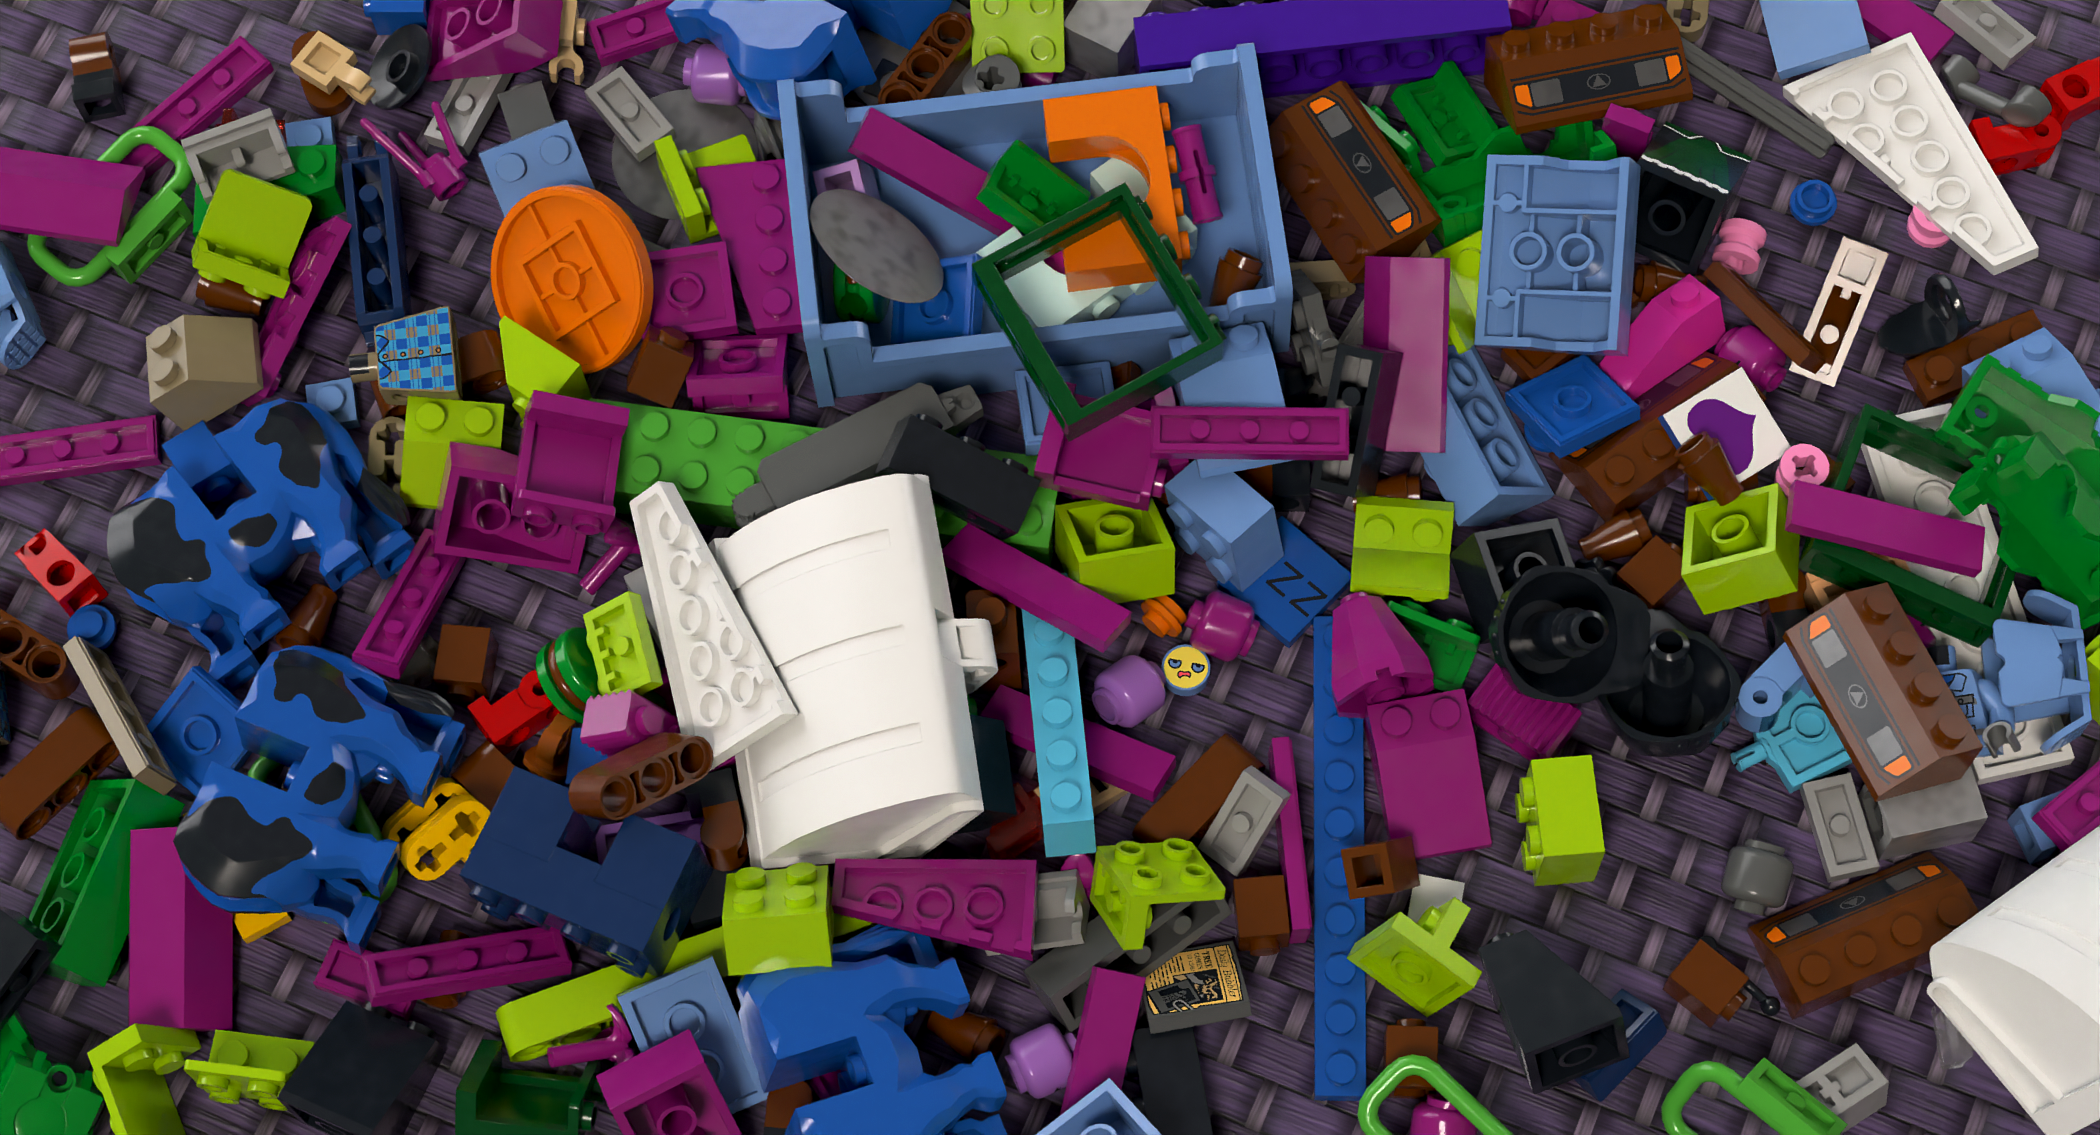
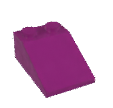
(491, 36)
(476, 517)
(1428, 773)
(667, 1092)

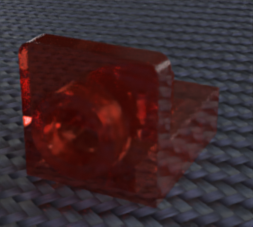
(1019, 832)

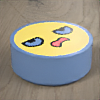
(1186, 670)

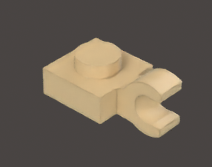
(571, 35)
(331, 64)

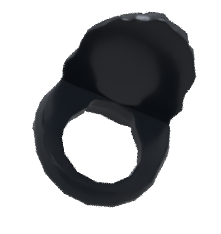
(1928, 323)

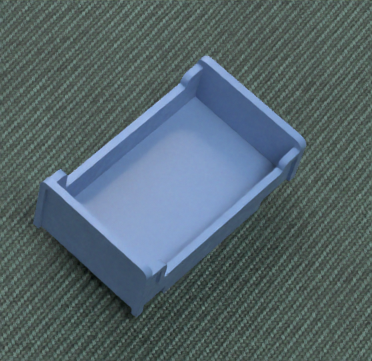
(857, 358)

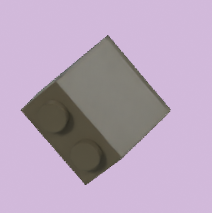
(202, 366)

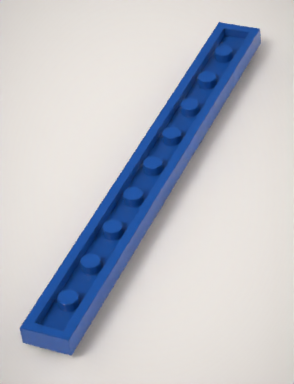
(1337, 919)

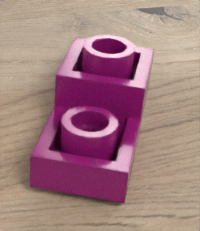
(1628, 130)

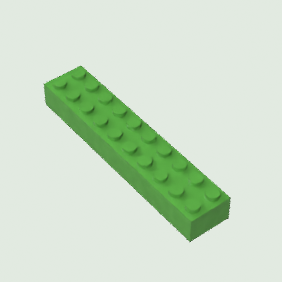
(719, 456)

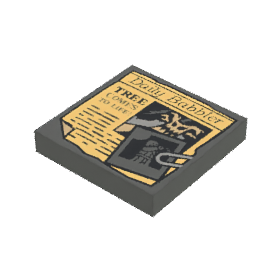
(1196, 989)

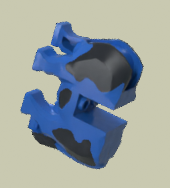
(305, 498)
(337, 732)

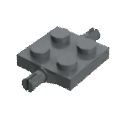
(1314, 341)

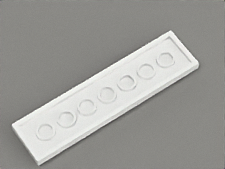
(1917, 489)

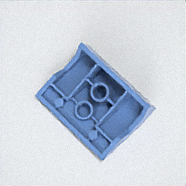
(1557, 254)

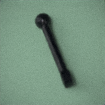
(1769, 1004)

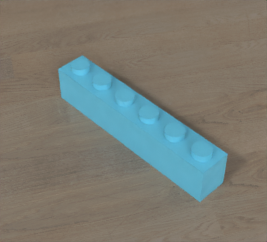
(1059, 739)

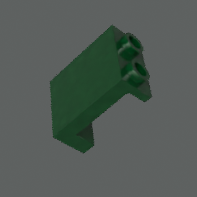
(524, 1102)

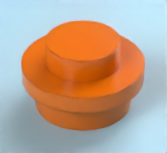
(1163, 616)

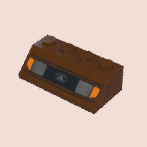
(1585, 64)
(1349, 180)
(1640, 458)
(1883, 693)
(1861, 933)

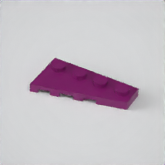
(754, 219)
(307, 274)
(947, 899)

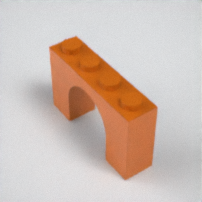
(1130, 129)

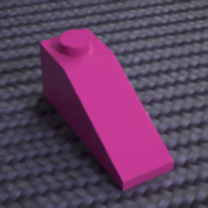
(1667, 336)

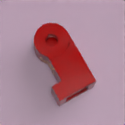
(2074, 92)
(2014, 147)
(60, 573)
(515, 715)

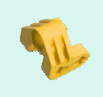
(450, 827)

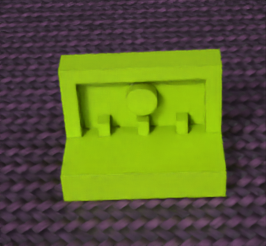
(1417, 957)

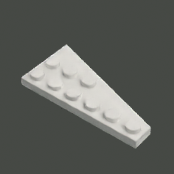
(1911, 136)
(710, 652)

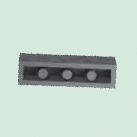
(1065, 971)

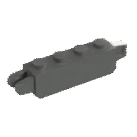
(848, 449)

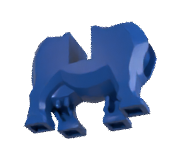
(799, 38)
(854, 1022)

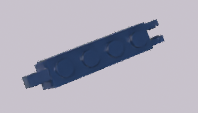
(375, 238)

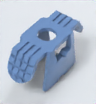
(19, 337)
(2036, 671)

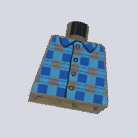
(413, 358)

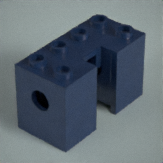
(536, 869)

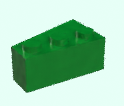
(316, 176)

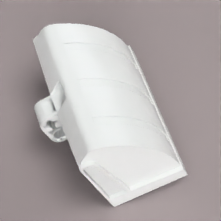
(877, 666)
(2028, 988)

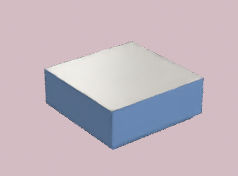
(1432, 892)

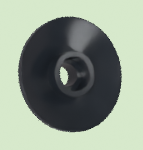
(400, 66)

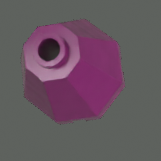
(1374, 657)

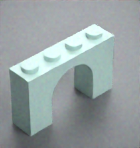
(1044, 292)

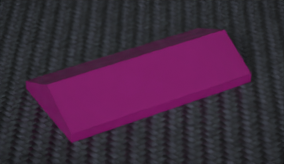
(66, 196)
(1410, 315)
(175, 942)

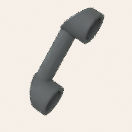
(2024, 110)

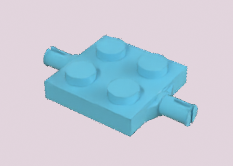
(1798, 746)

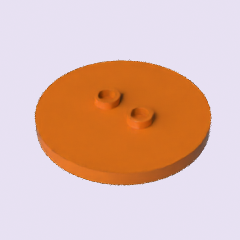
(574, 274)

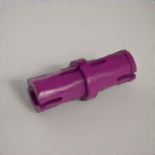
(1197, 174)

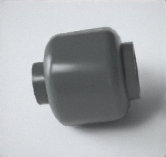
(1757, 876)

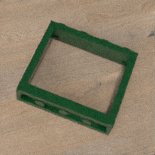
(1159, 253)
(1856, 569)

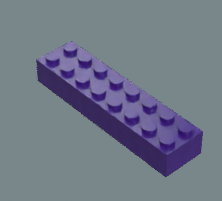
(1321, 42)

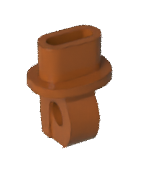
(551, 754)

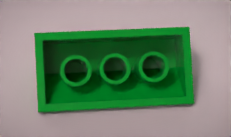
(88, 884)

